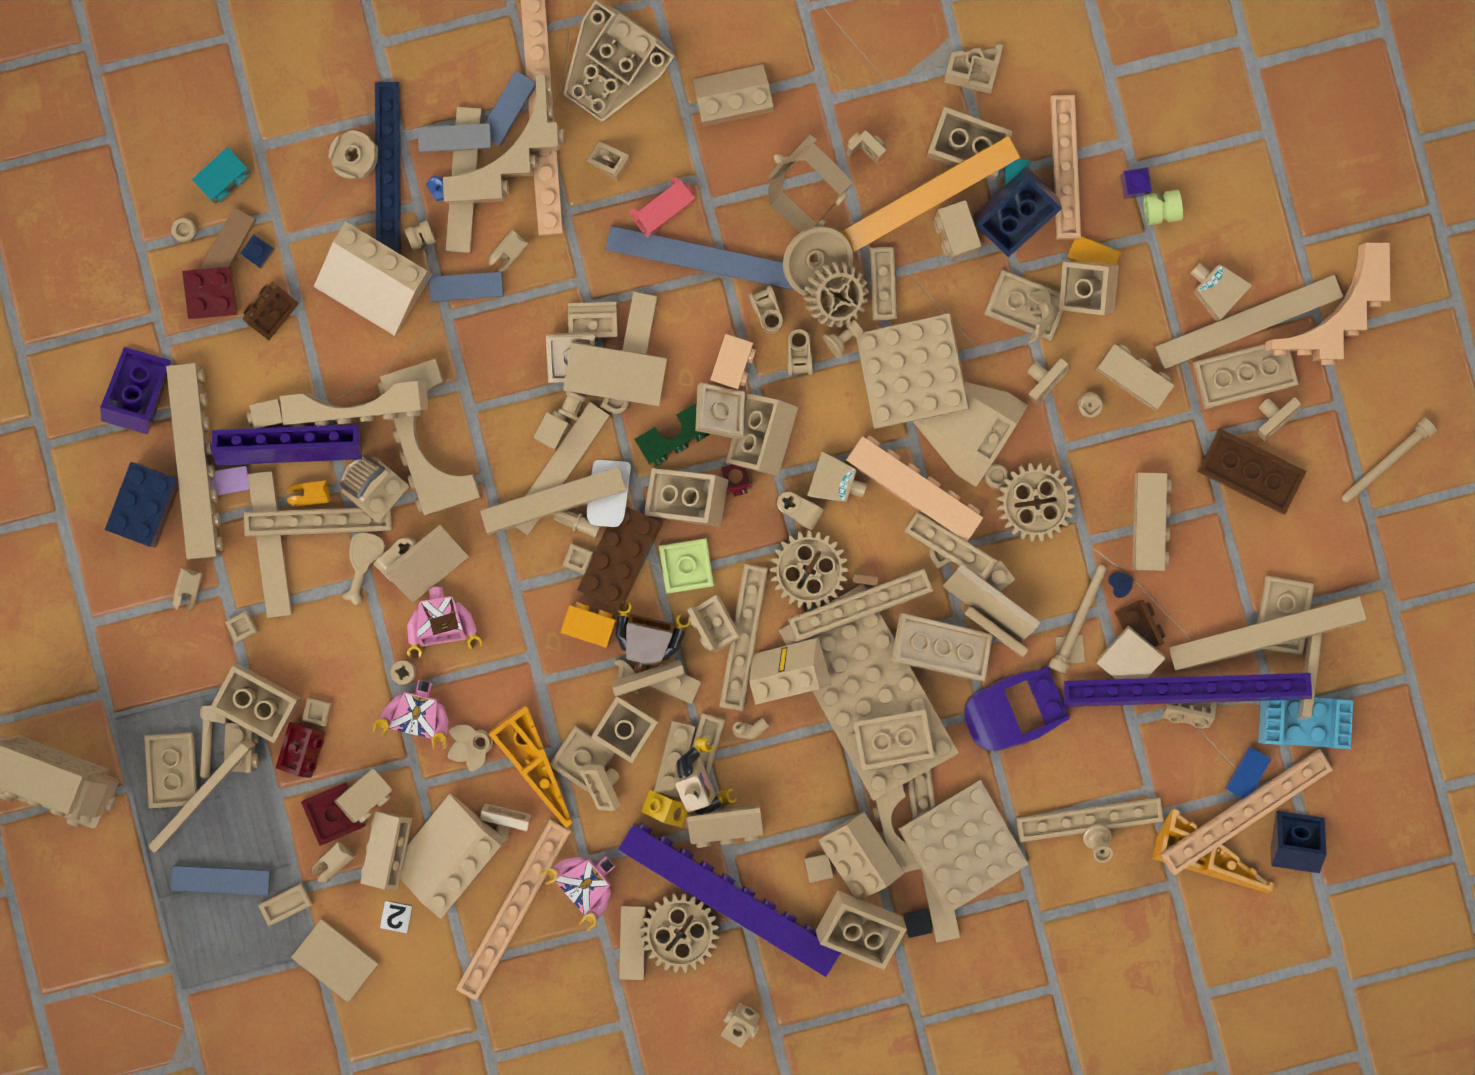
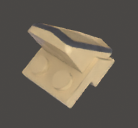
(372, 486)

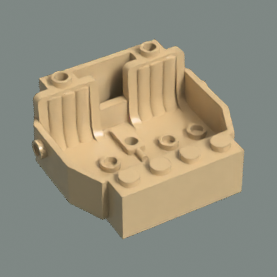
(55, 781)

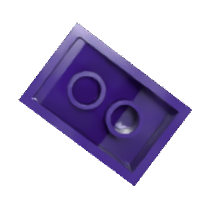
(135, 390)

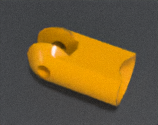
(313, 493)

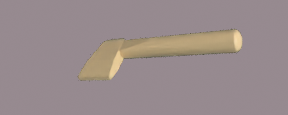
(208, 716)

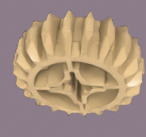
(841, 286)

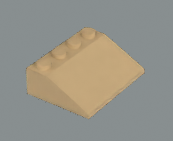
(371, 278)
(448, 855)

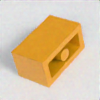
(588, 625)

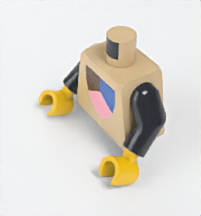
(695, 784)

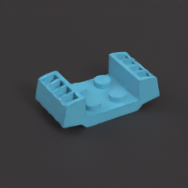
(1326, 728)

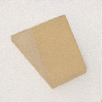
(609, 160)

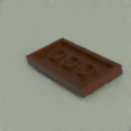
(1251, 471)
(619, 559)

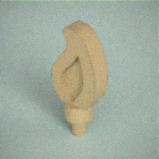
(625, 670)

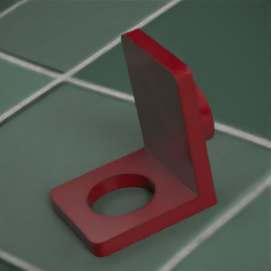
(737, 488)

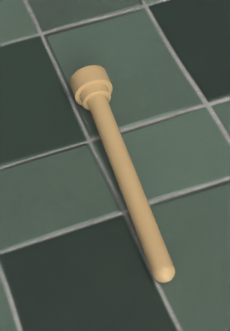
(1423, 430)
(1060, 662)

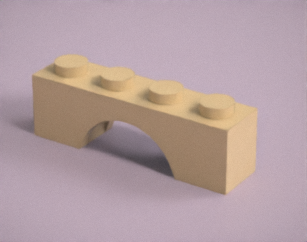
(894, 843)

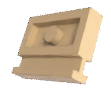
(593, 317)

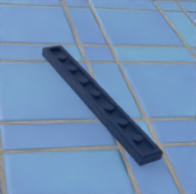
(388, 164)

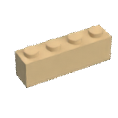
(1150, 521)

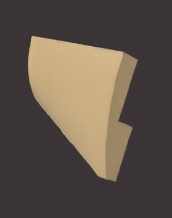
(974, 68)

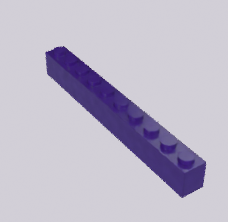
(728, 898)

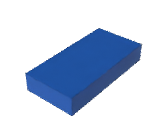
(1248, 773)

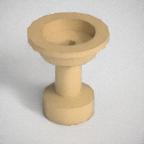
(835, 343)
(1098, 838)

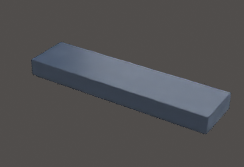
(220, 880)

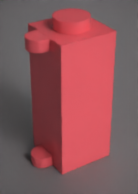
(664, 207)

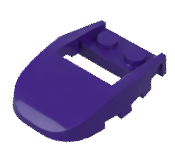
(993, 720)

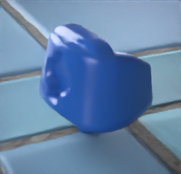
(435, 185)

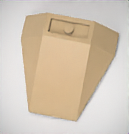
(613, 61)
(974, 436)

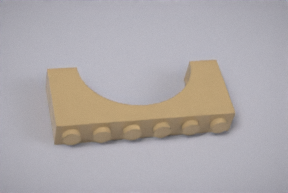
(434, 488)

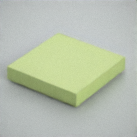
(686, 566)

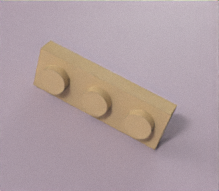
(677, 745)

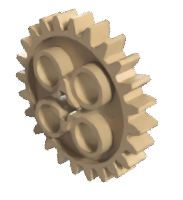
(1032, 481)
(828, 581)
(661, 919)

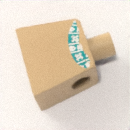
(1218, 289)
(834, 480)

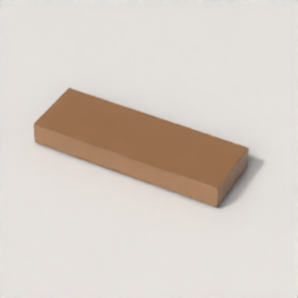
(229, 240)

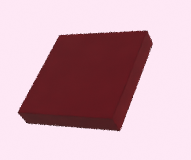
(327, 818)

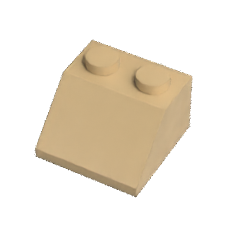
(1088, 287)

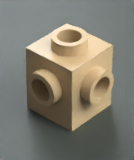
(740, 1025)

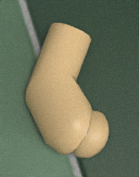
(749, 731)

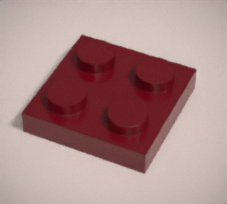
(209, 292)

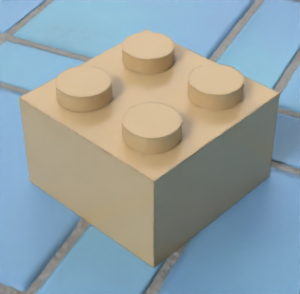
(956, 231)
(624, 729)

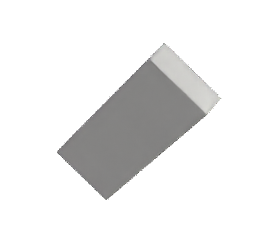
(454, 138)

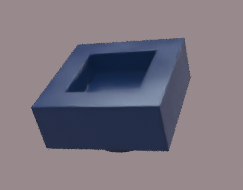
(257, 251)

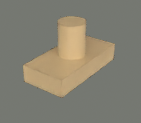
(1046, 379)
(1277, 417)
(681, 687)
(600, 786)
(505, 819)

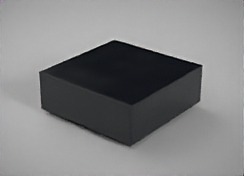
(917, 923)

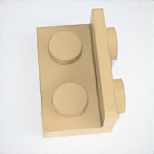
(1197, 714)
(234, 736)

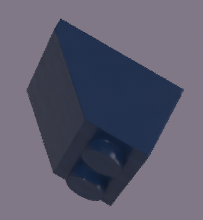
(1298, 842)

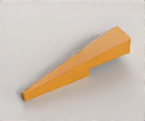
(522, 745)
(1218, 863)

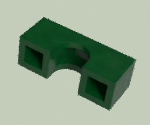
(656, 448)

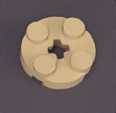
(366, 151)

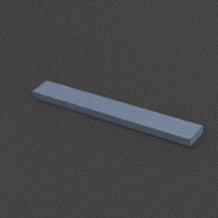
(697, 257)

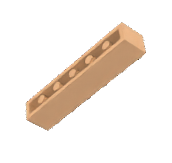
(913, 488)

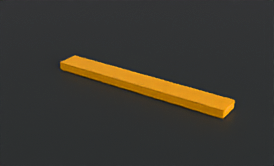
(931, 193)

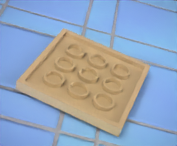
(912, 371)
(963, 846)

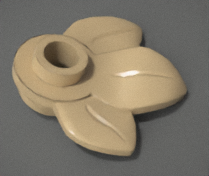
(466, 746)

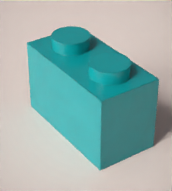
(222, 176)

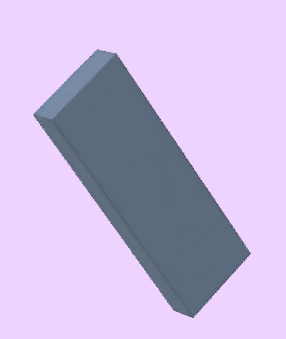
(510, 106)
(466, 286)

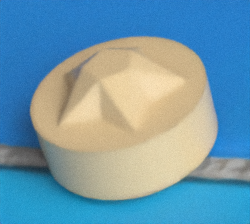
(1090, 404)

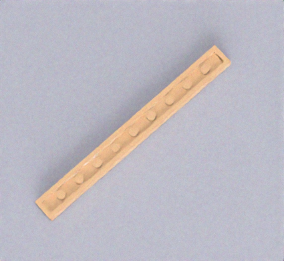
(538, 62)

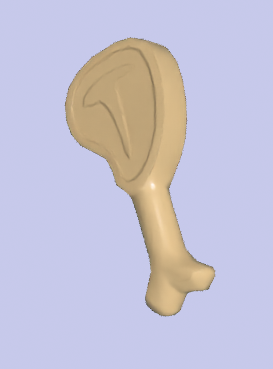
(363, 551)

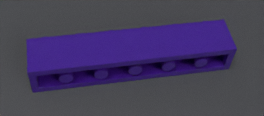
(287, 444)

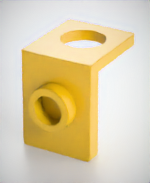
(663, 808)

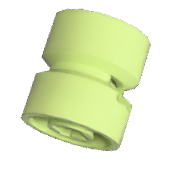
(1162, 207)

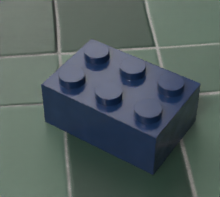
(1017, 211)
(142, 504)

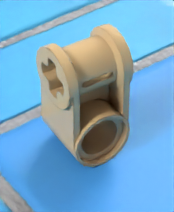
(766, 308)
(799, 355)
(803, 511)
(393, 554)

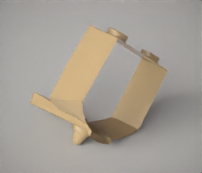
(826, 169)

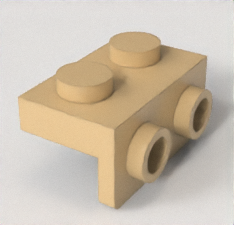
(870, 145)
(713, 624)

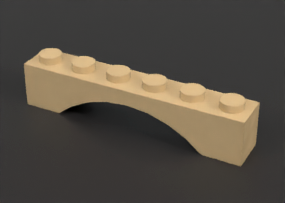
(400, 398)

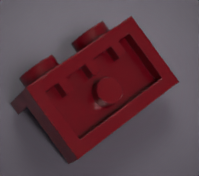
(300, 750)

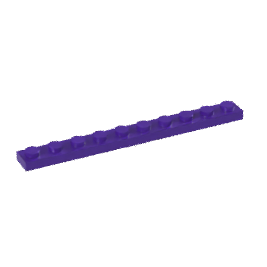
(1188, 690)

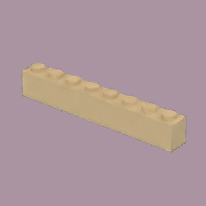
(193, 461)

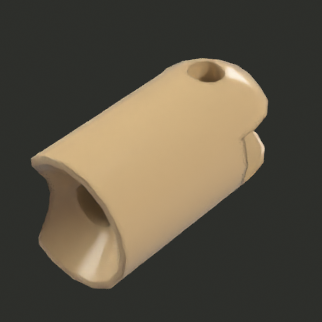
(509, 249)
(187, 586)
(335, 858)

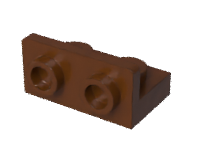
(269, 310)
(1139, 618)

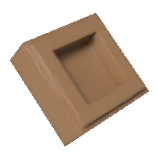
(865, 579)

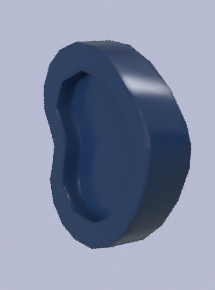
(1121, 584)

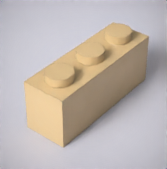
(1135, 376)
(386, 850)

